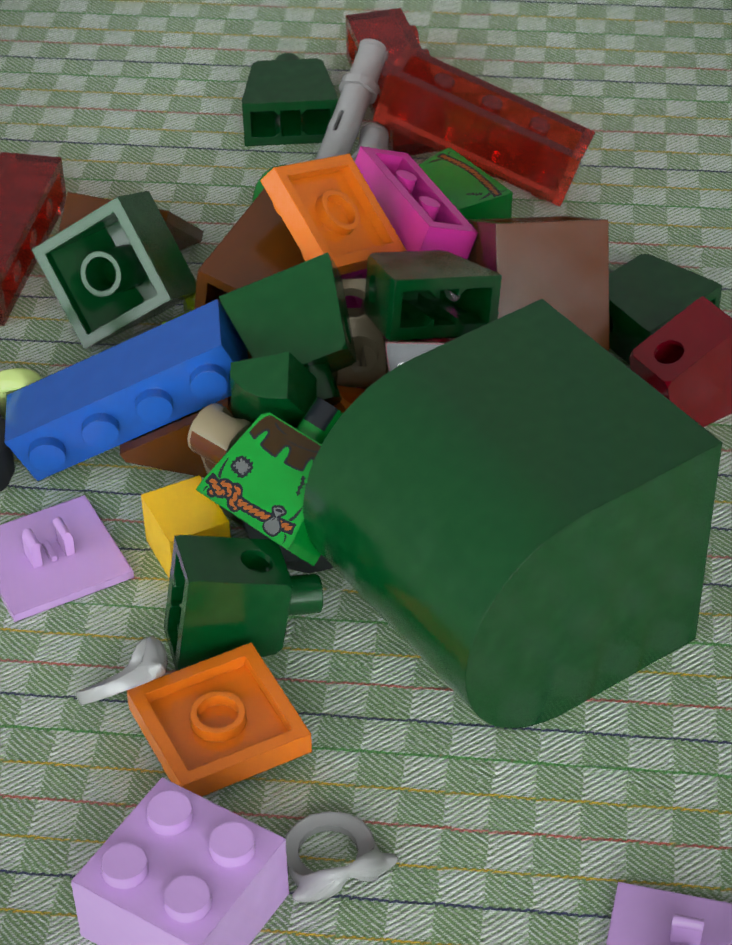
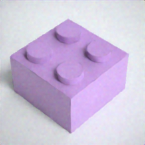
(181, 875)

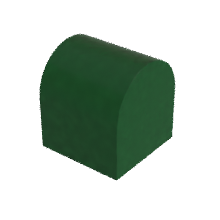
(520, 514)

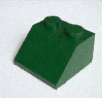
(115, 268)

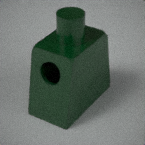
(287, 101)
(647, 296)
(412, 297)
(301, 314)
(232, 595)

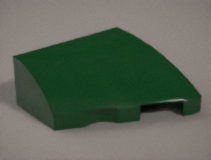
(272, 385)

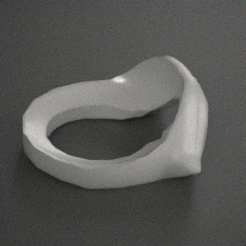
(146, 664)
(328, 882)

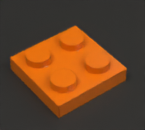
(331, 211)
(219, 721)

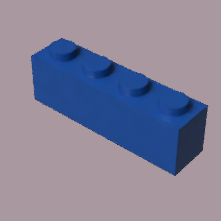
(123, 391)

